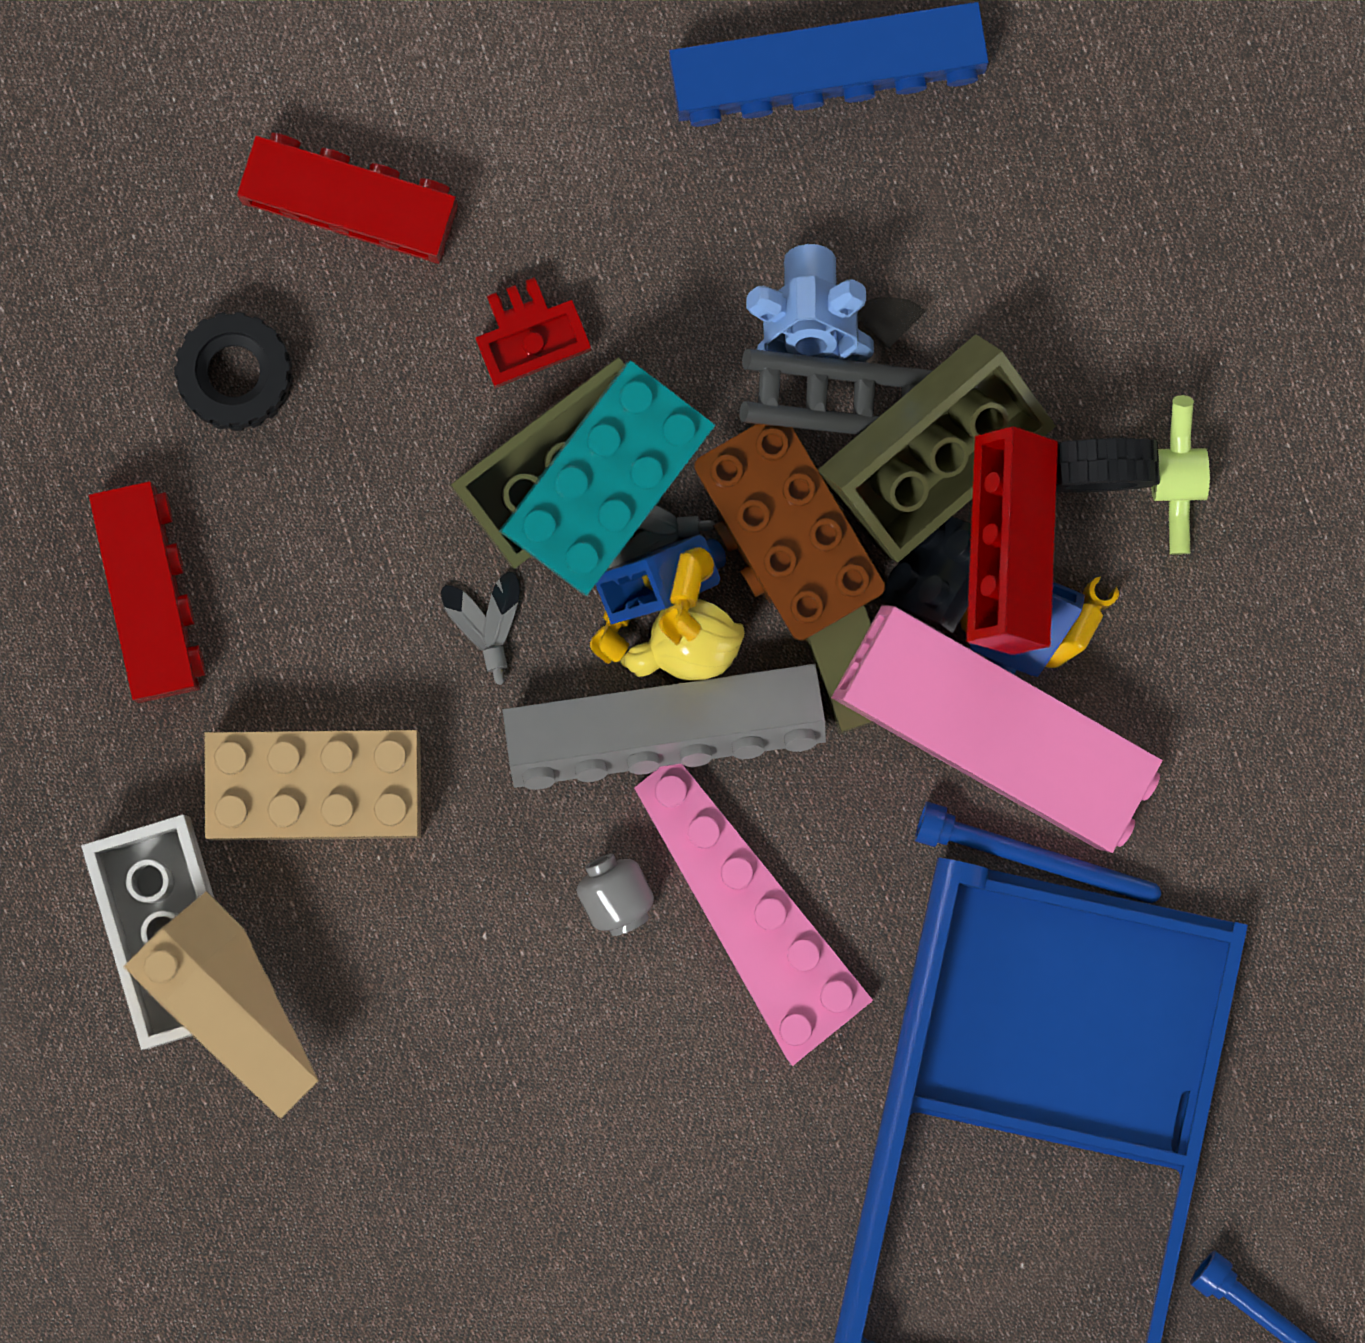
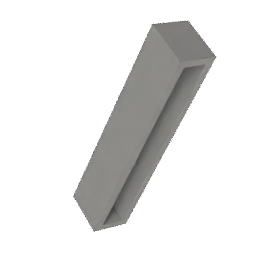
(664, 727)

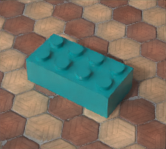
(607, 478)

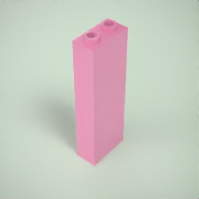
(998, 729)

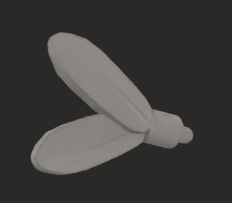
(661, 529)

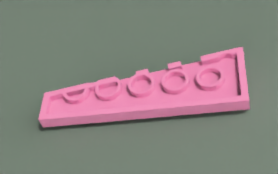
(772, 944)

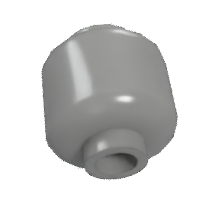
(615, 894)

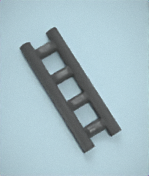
(818, 371)

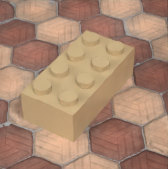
(312, 785)

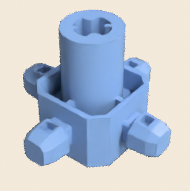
(810, 311)

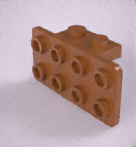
(787, 529)

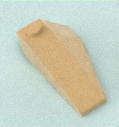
(218, 990)

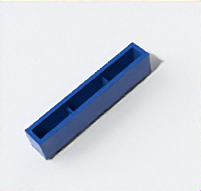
(828, 63)

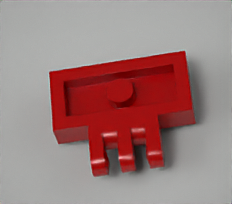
(530, 336)

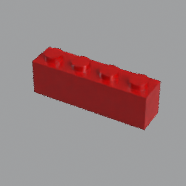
(348, 198)
(1012, 541)
(145, 591)

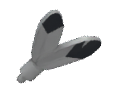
(486, 631)

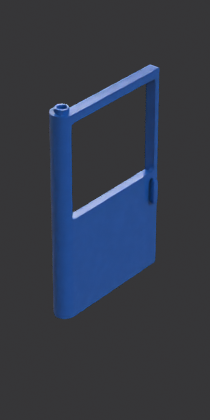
(1056, 1026)

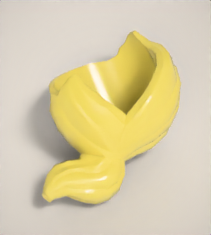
(690, 660)

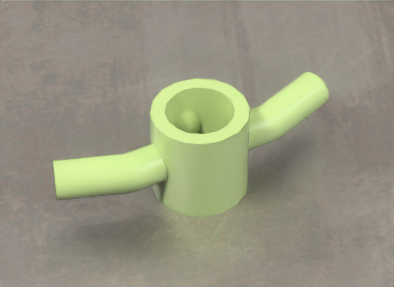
(1182, 475)

